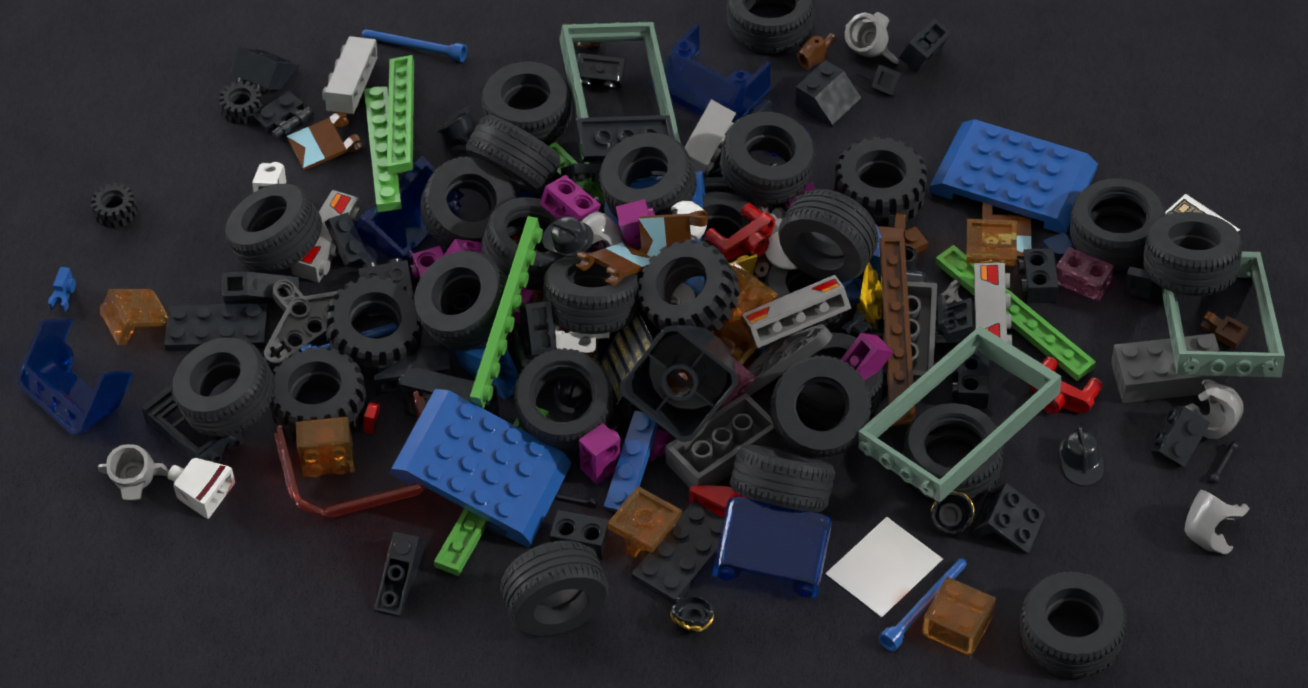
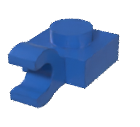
(63, 286)

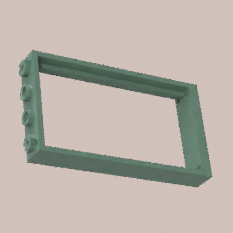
(614, 33)
(999, 352)
(1231, 363)

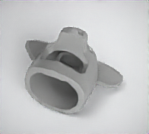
(868, 36)
(131, 470)

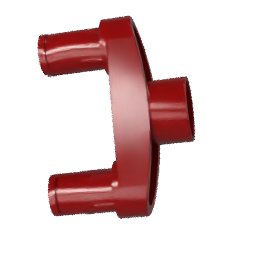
(748, 239)
(1071, 397)

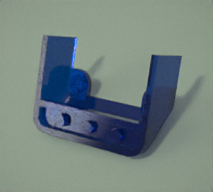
(696, 85)
(59, 391)

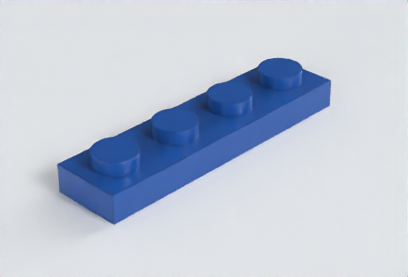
(632, 460)

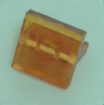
(991, 241)
(644, 521)

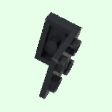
(394, 269)

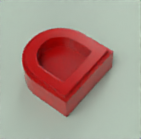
(370, 418)

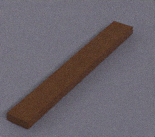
(896, 321)

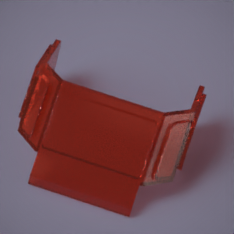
(350, 504)

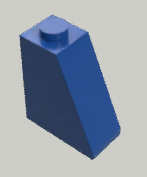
(508, 374)

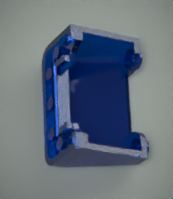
(403, 229)
(772, 544)

